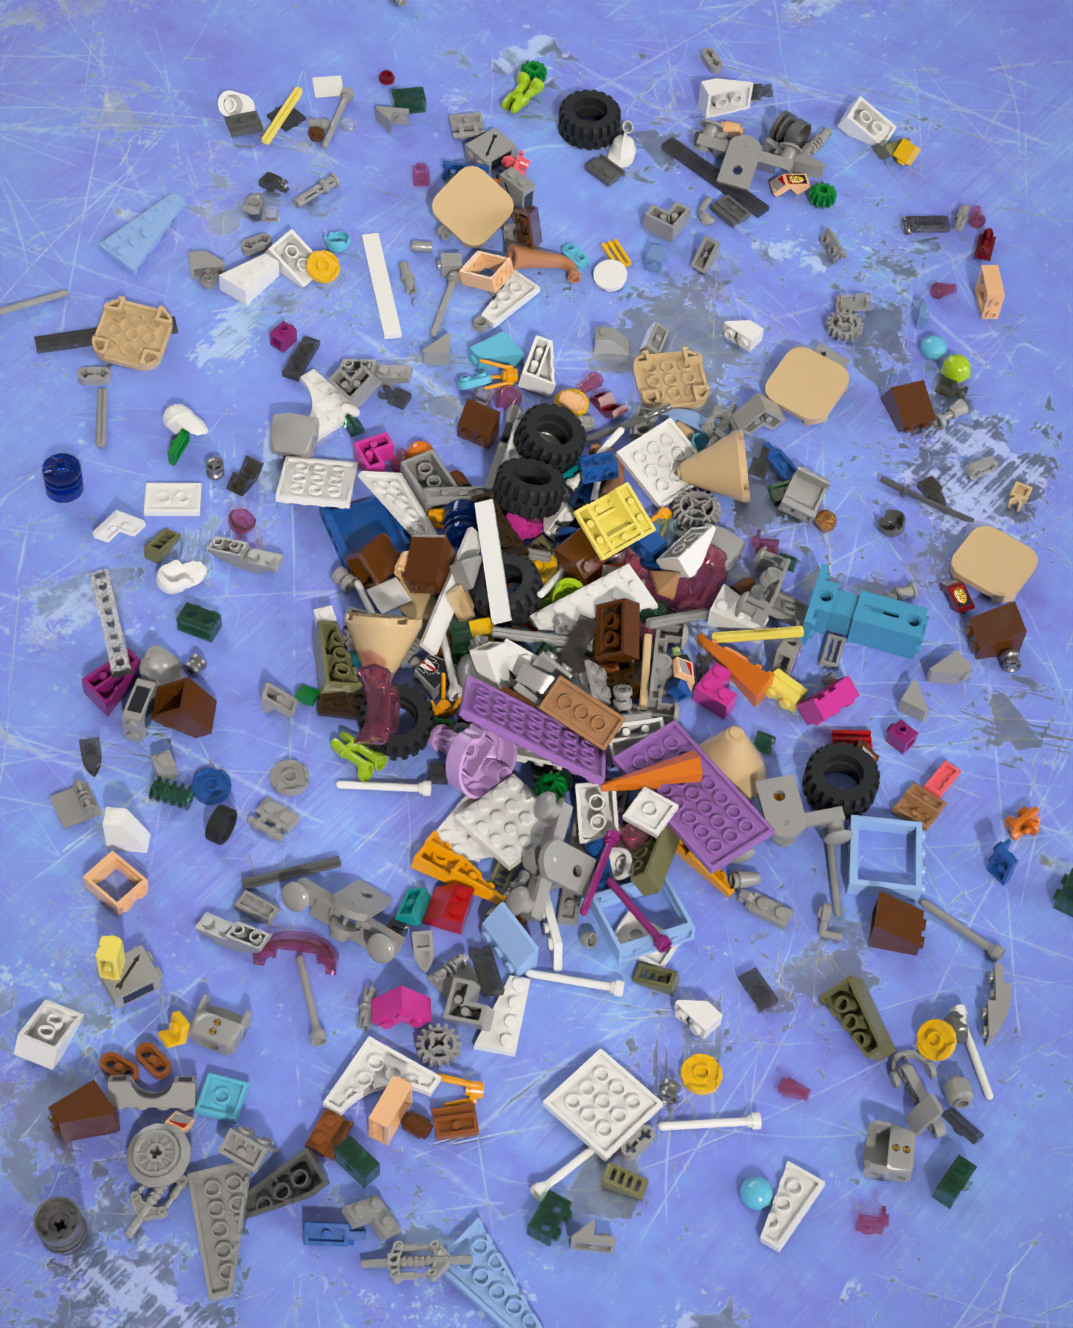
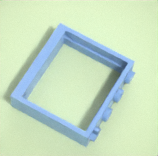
(872, 888)
(644, 945)

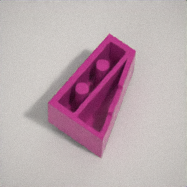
(828, 701)

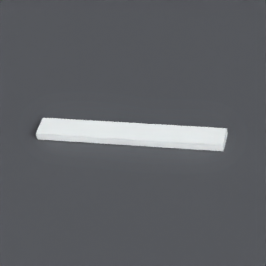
(381, 286)
(493, 562)
(443, 609)

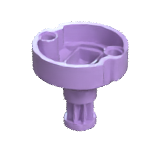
(475, 758)

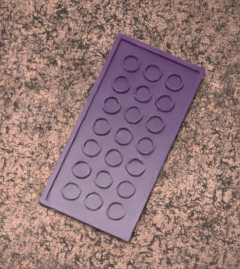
(530, 730)
(711, 814)

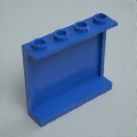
(359, 523)

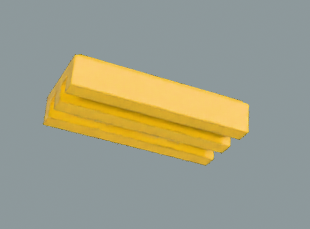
(618, 252)

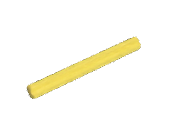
(281, 115)
(758, 634)

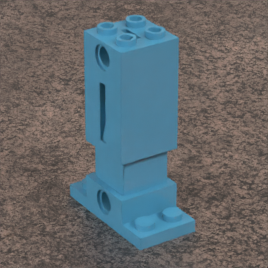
(865, 618)

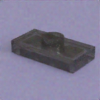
(758, 989)
(962, 1125)

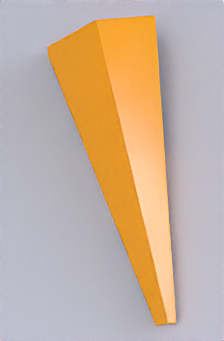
(444, 864)
(717, 879)

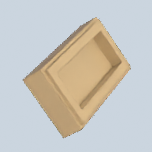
(461, 604)

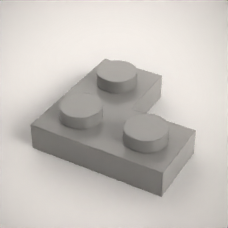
(374, 1212)

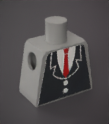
(789, 649)
(429, 674)

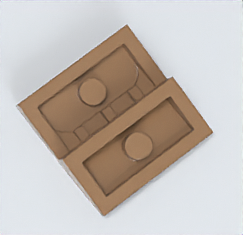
(919, 806)

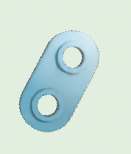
(576, 254)
(469, 382)

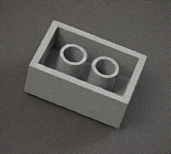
(423, 472)

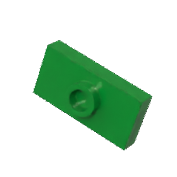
(178, 446)

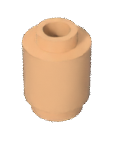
(732, 128)
(572, 401)
(400, 565)

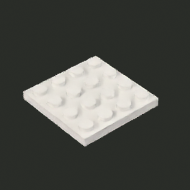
(654, 462)
(317, 482)
(504, 821)
(602, 1104)

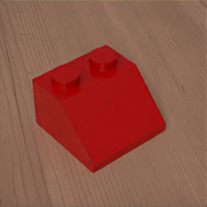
(449, 907)

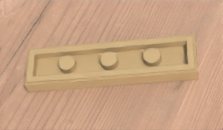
(645, 670)

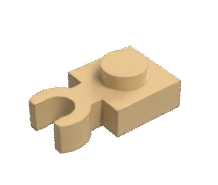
(1019, 495)

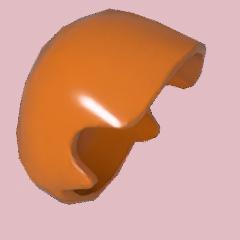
(417, 448)

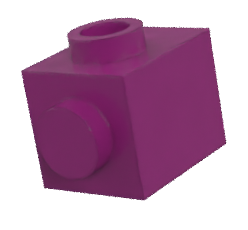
(283, 336)
(901, 736)

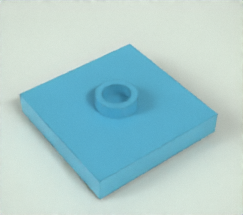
(222, 1098)

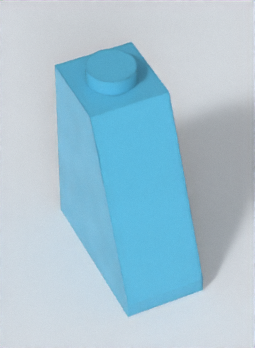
(497, 349)

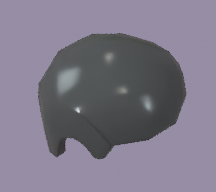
(892, 523)
(960, 1028)

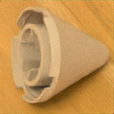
(720, 468)
(382, 637)
(737, 759)

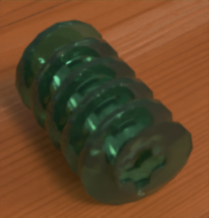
(172, 793)

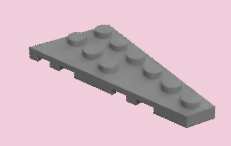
(219, 1213)

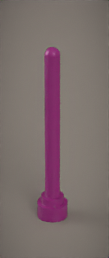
(610, 839)
(661, 942)

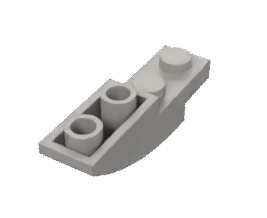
(802, 163)
(386, 373)
(242, 556)
(231, 935)
(997, 1004)

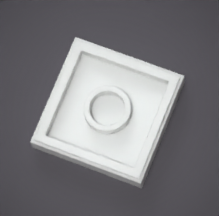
(650, 812)

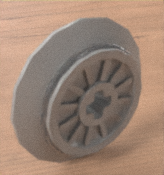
(164, 1168)

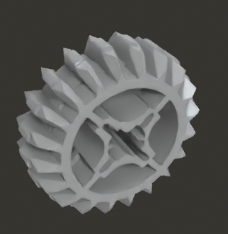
(697, 506)

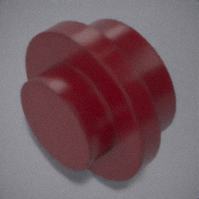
(386, 77)

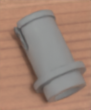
(322, 123)
(422, 246)

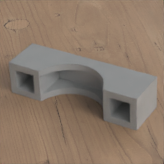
(124, 1093)

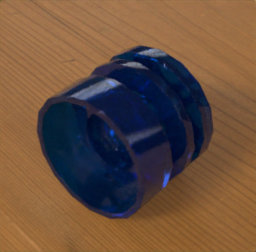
(62, 477)
(457, 518)

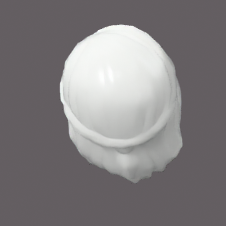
(179, 417)
(177, 577)

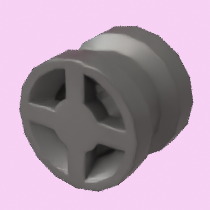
(212, 464)
(1011, 660)
(194, 666)
(668, 1091)

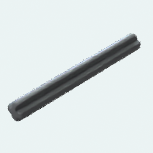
(291, 872)

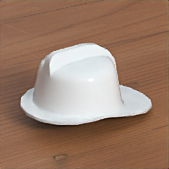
(234, 103)
(622, 150)
(621, 863)

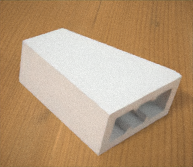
(492, 664)
(124, 831)

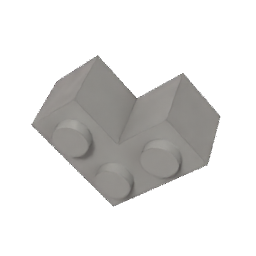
(666, 223)
(355, 388)
(758, 412)
(463, 1006)

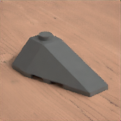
(290, 1183)

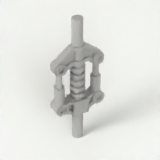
(726, 419)
(146, 1211)
(396, 1260)

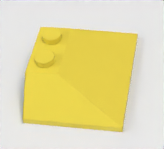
(614, 521)

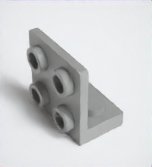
(594, 682)
(246, 1148)

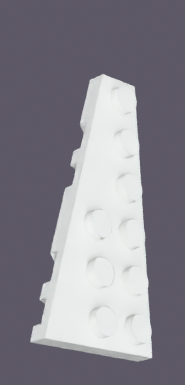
(399, 500)
(613, 586)

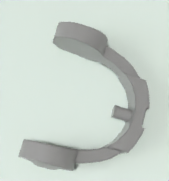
(928, 1066)

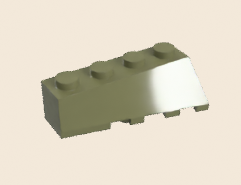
(333, 661)
(653, 861)
(859, 1017)

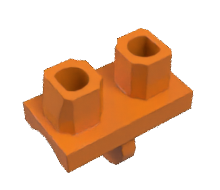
(1025, 823)

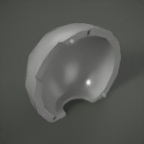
(160, 666)

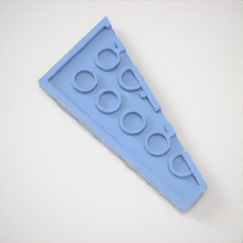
(142, 234)
(489, 1280)

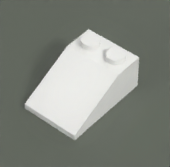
(724, 96)
(866, 124)
(292, 257)
(687, 552)
(595, 811)
(47, 1034)

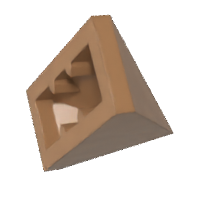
(665, 582)

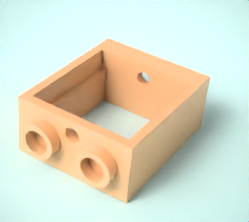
(471, 277)
(989, 292)
(104, 869)
(390, 1110)

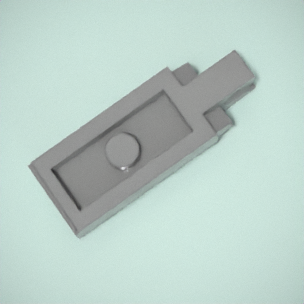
(766, 909)

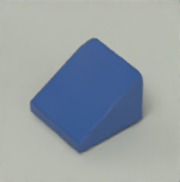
(678, 689)

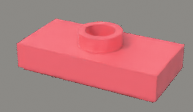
(942, 779)

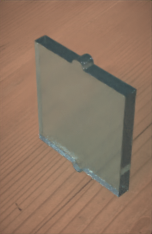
(666, 529)

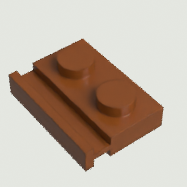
(455, 1122)
(328, 1134)

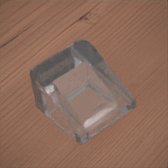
(271, 213)
(483, 396)

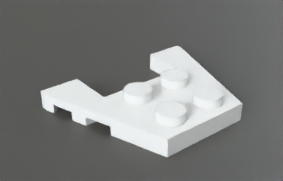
(459, 839)

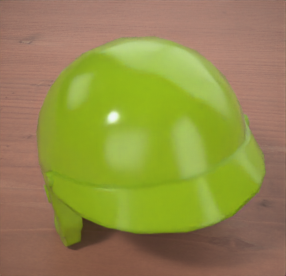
(956, 368)
(564, 588)

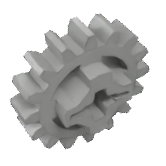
(846, 325)
(438, 1045)

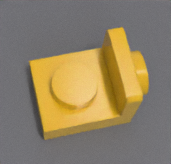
(177, 1031)

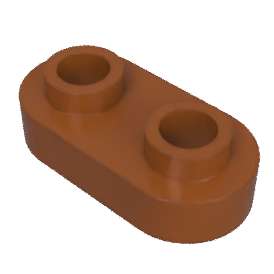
(154, 1061)
(121, 1067)

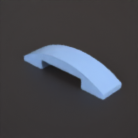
(686, 416)

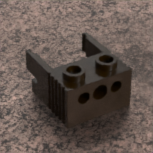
(625, 675)

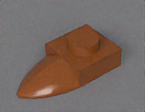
(609, 667)

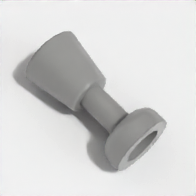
(956, 410)

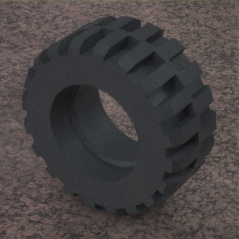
(589, 133)
(560, 424)
(529, 488)
(522, 601)
(417, 738)
(845, 760)

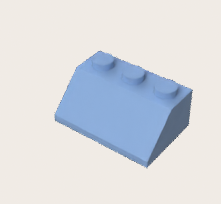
(510, 941)

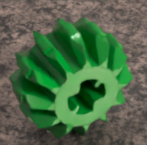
(535, 70)
(822, 195)
(553, 783)

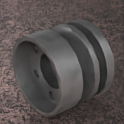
(790, 129)
(55, 1215)

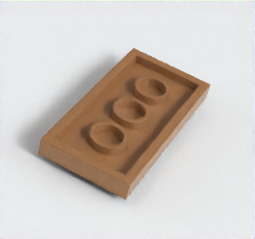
(582, 713)

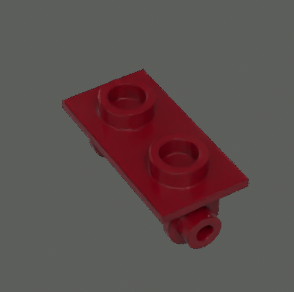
(985, 245)

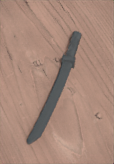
(645, 417)
(906, 491)

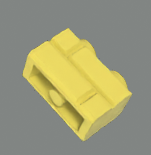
(786, 691)
(110, 957)

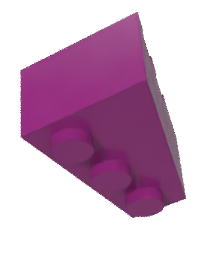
(105, 690)

